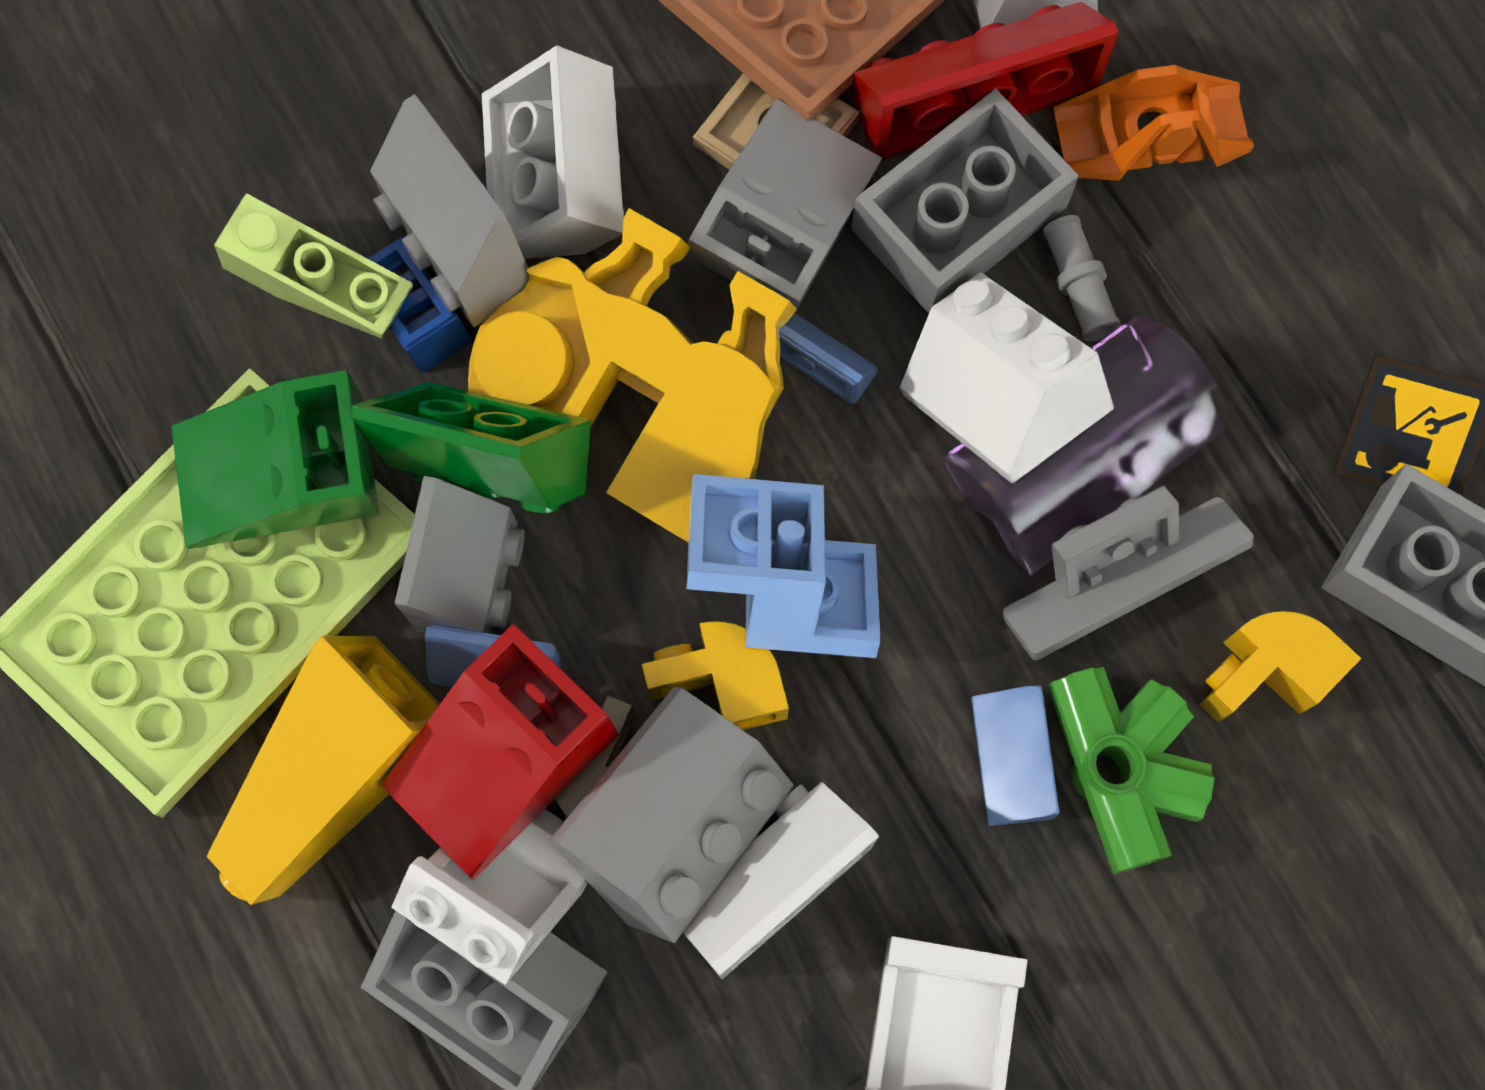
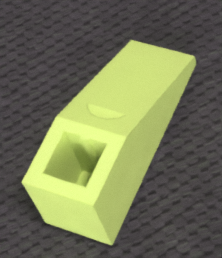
(309, 268)

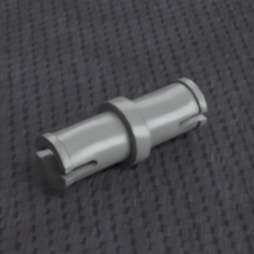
(1081, 278)

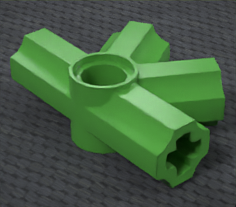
(1136, 742)

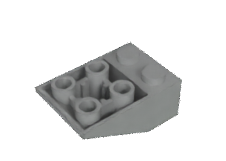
(783, 203)

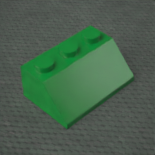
(480, 443)

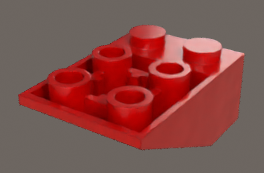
(498, 751)

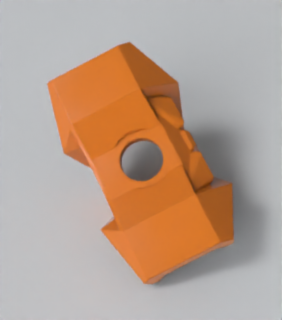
(1198, 119)

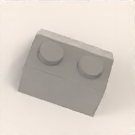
(458, 560)

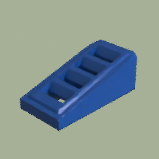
(434, 333)

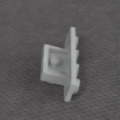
(1123, 565)

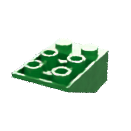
(274, 462)

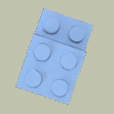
(773, 548)

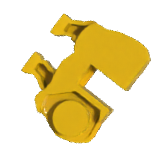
(582, 331)

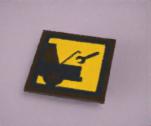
(1413, 420)

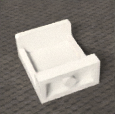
(504, 909)
(943, 1018)

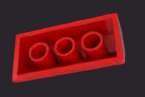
(1029, 62)

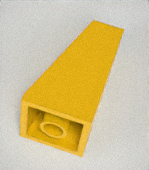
(320, 764)

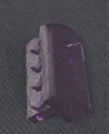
(1155, 425)

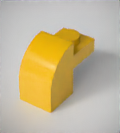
(1288, 653)
(743, 677)

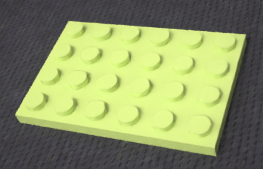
(177, 649)

